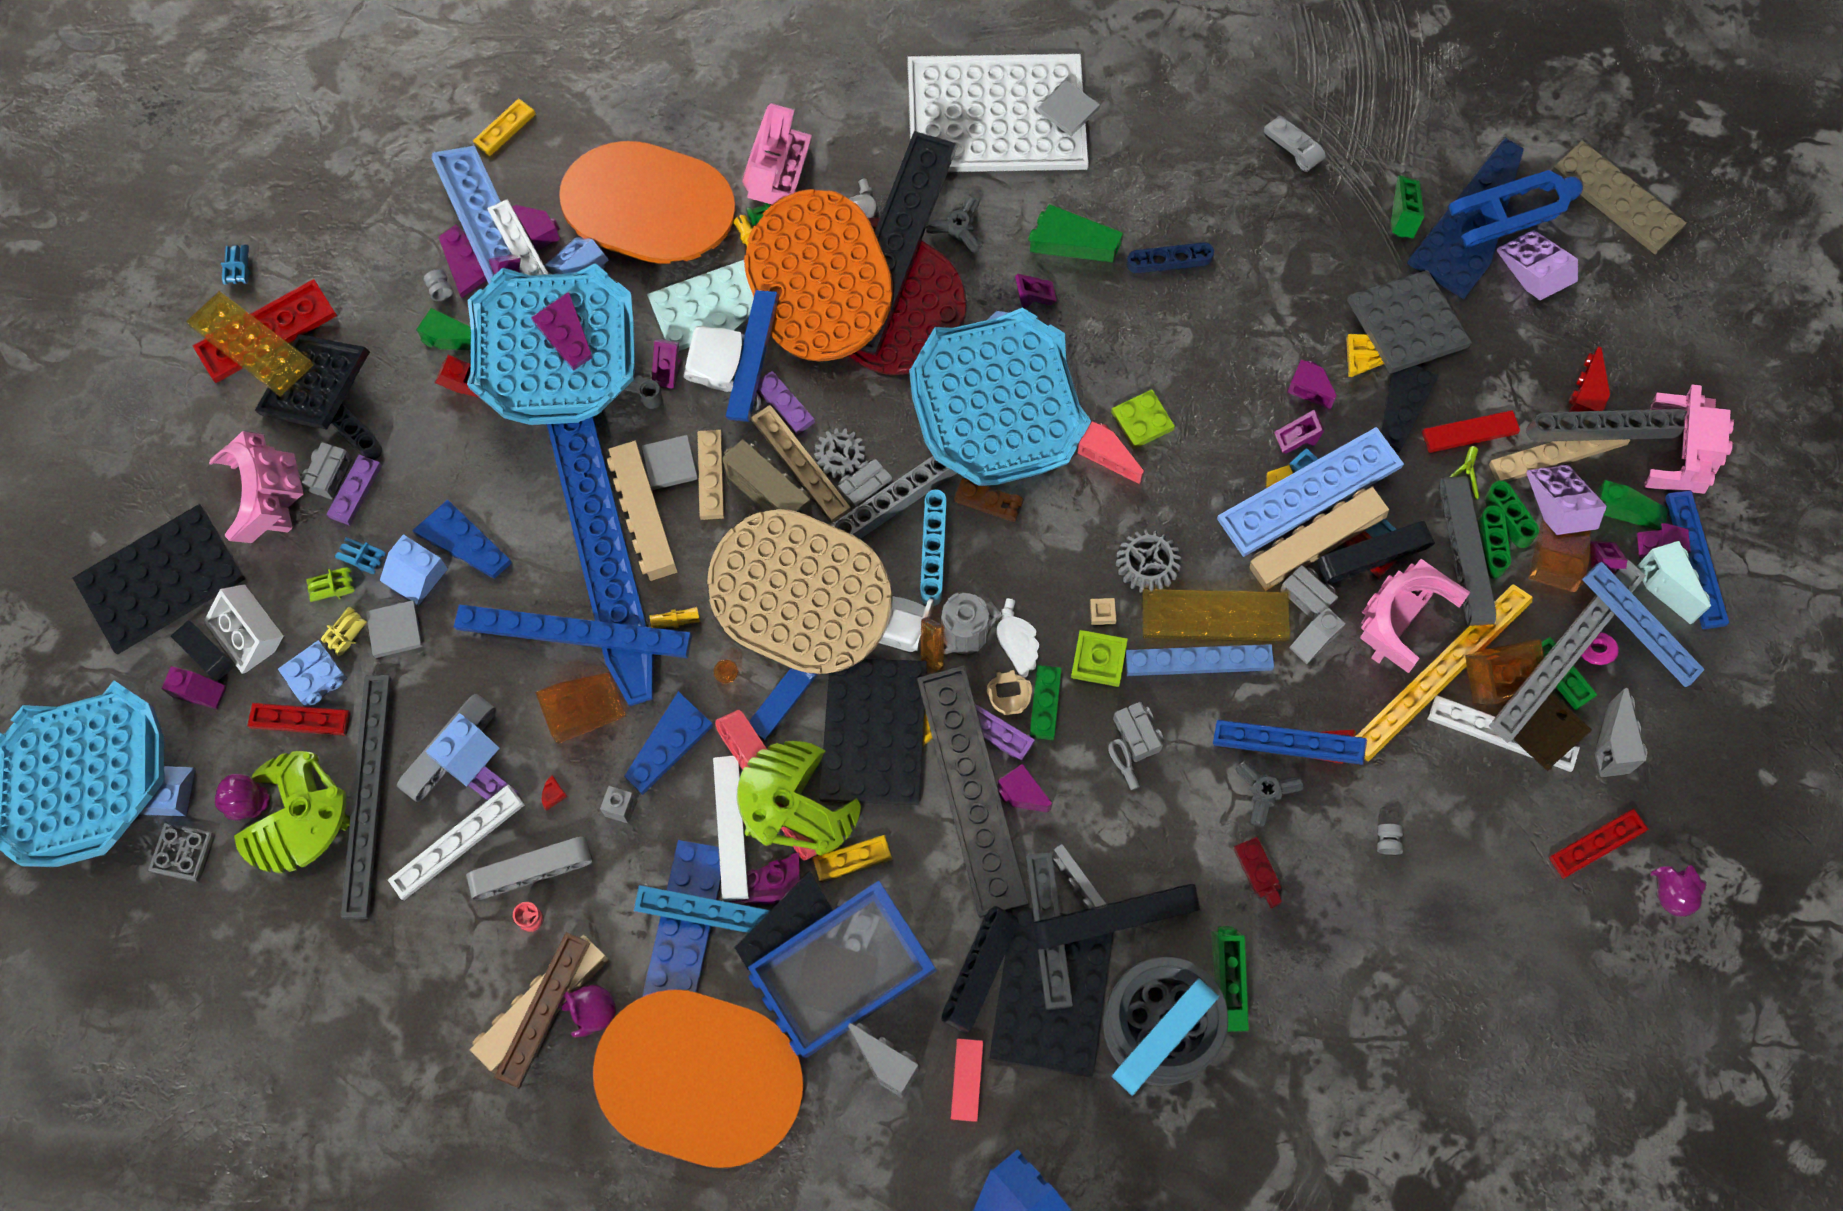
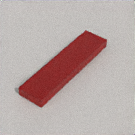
(1470, 431)
(299, 719)
(1598, 843)

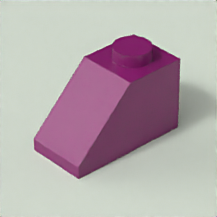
(538, 226)
(1312, 384)
(193, 688)
(1023, 791)

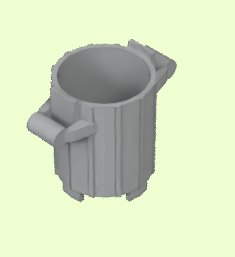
(967, 623)

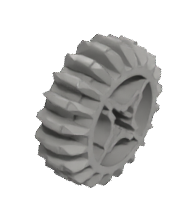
(1133, 549)

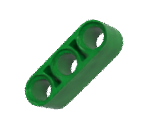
(1511, 503)
(1497, 532)

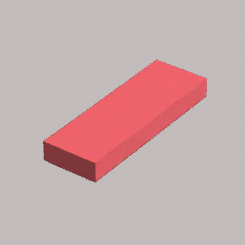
(967, 1080)

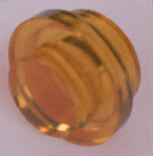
(725, 671)

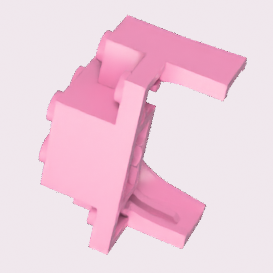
(1704, 442)
(268, 486)
(1396, 607)

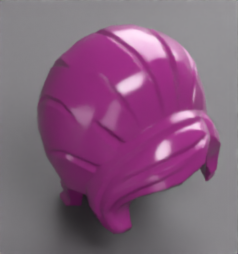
(240, 797)
(1679, 891)
(590, 1008)

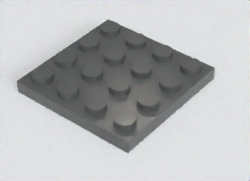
(1409, 321)

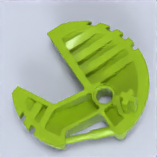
(780, 778)
(305, 824)

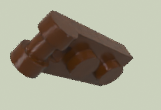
(988, 500)

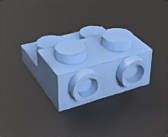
(312, 674)

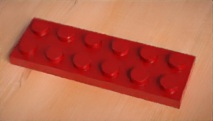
(286, 316)

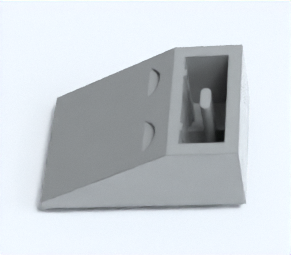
(1619, 743)
(890, 1067)

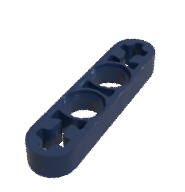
(1171, 261)

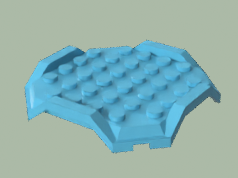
(522, 371)
(998, 398)
(77, 776)

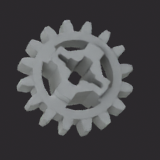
(844, 444)

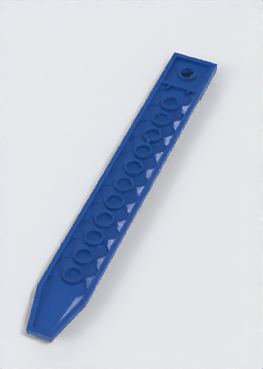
(602, 549)

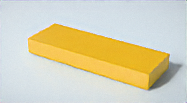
(504, 127)
(852, 858)

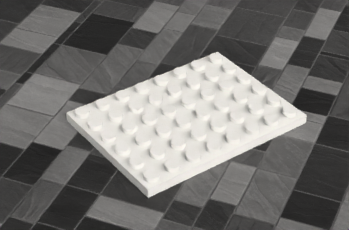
(993, 112)

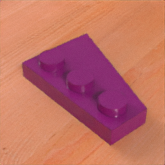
(461, 260)
(563, 330)
(771, 882)

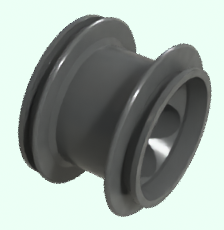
(1169, 978)

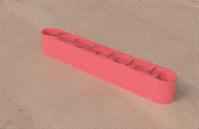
(744, 745)

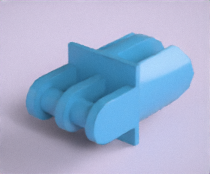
(235, 265)
(360, 554)

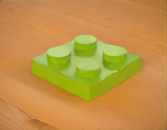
(1142, 419)
(1099, 658)

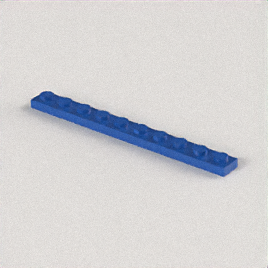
(573, 631)

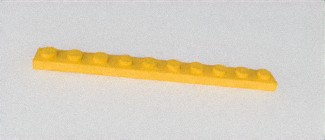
(1441, 672)

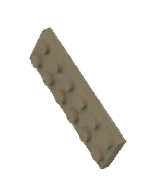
(1620, 198)

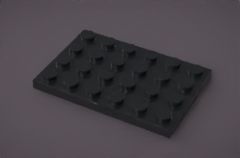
(158, 578)
(874, 733)
(1052, 1038)

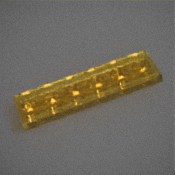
(249, 343)
(1215, 615)

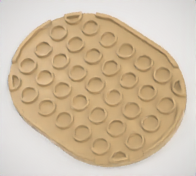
(800, 591)

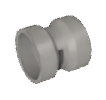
(438, 285)
(1390, 839)

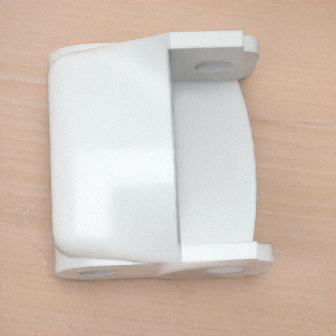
(713, 357)
(905, 624)

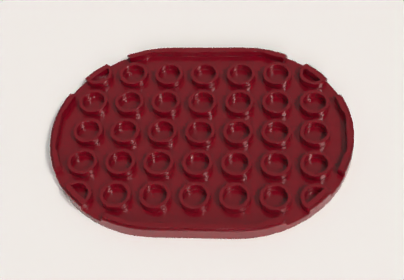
(928, 300)

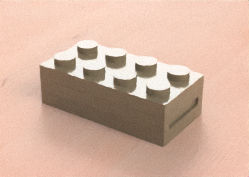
(763, 481)

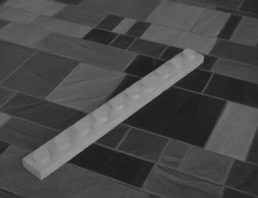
(1559, 660)

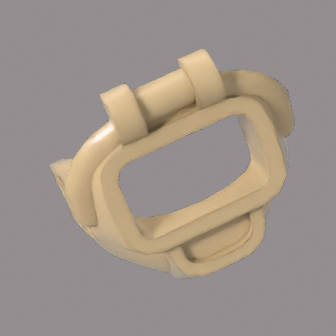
(1012, 704)

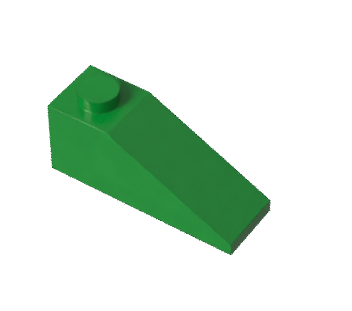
(1407, 207)
(444, 332)
(1631, 506)

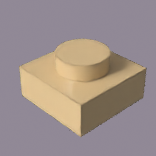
(1102, 611)

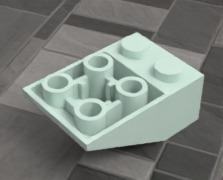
(1675, 581)

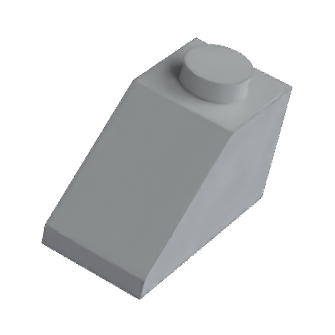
(1317, 635)

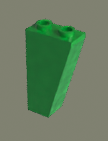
(1073, 236)
(1230, 974)

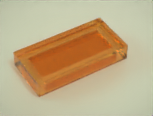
(932, 643)

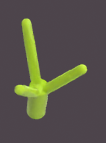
(1468, 465)

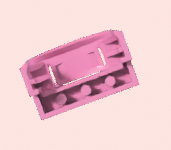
(773, 176)

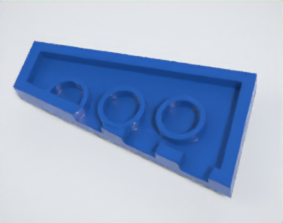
(462, 539)
(672, 737)

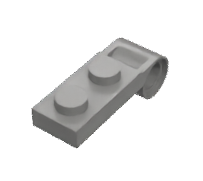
(1306, 151)

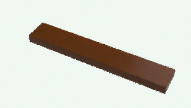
(542, 1010)

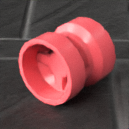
(523, 914)

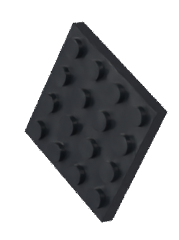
(322, 389)

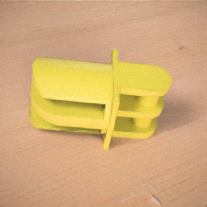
(345, 630)

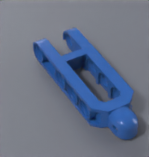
(1495, 216)

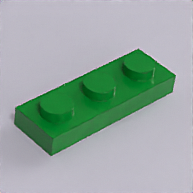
(1573, 685)
(1045, 702)

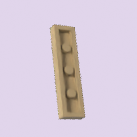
(710, 475)

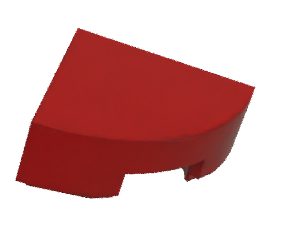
(552, 793)

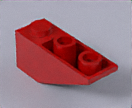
(455, 375)
(1593, 385)

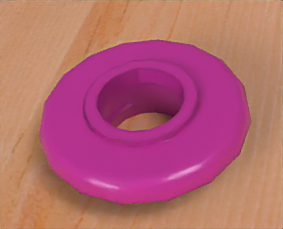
(1608, 644)

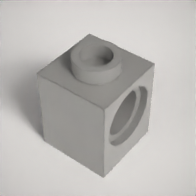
(618, 804)

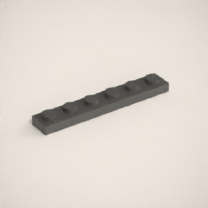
(1044, 906)

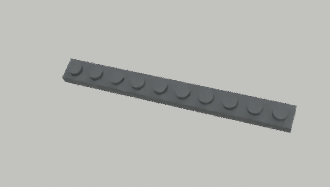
(366, 797)

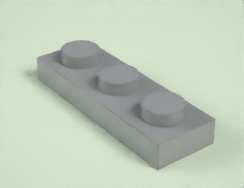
(1077, 879)

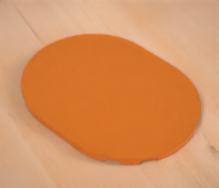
(647, 202)
(827, 274)
(697, 1078)

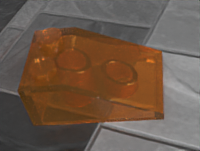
(1560, 558)
(1501, 670)
(580, 706)

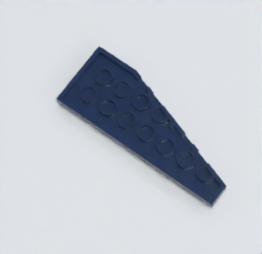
(1443, 248)

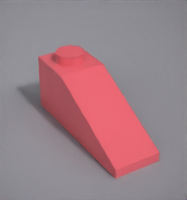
(1106, 449)

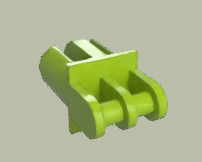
(328, 585)

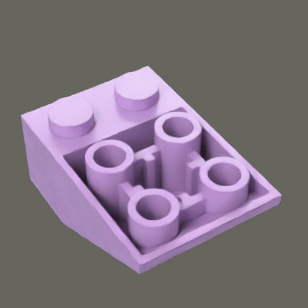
(1539, 264)
(1565, 500)

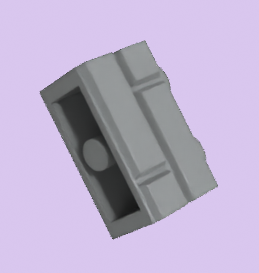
(325, 470)
(864, 484)
(1309, 592)
(1138, 731)

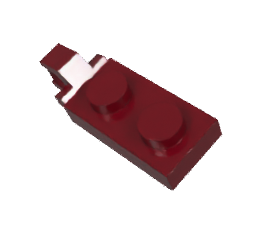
(1259, 871)

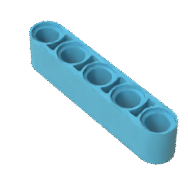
(933, 537)
(1165, 1036)

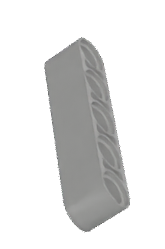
(424, 771)
(529, 868)

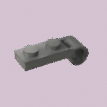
(643, 387)

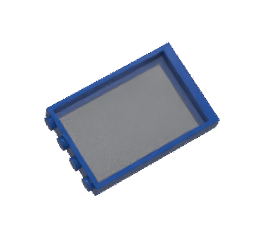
(841, 970)

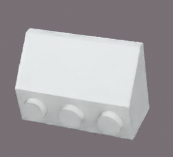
(242, 627)

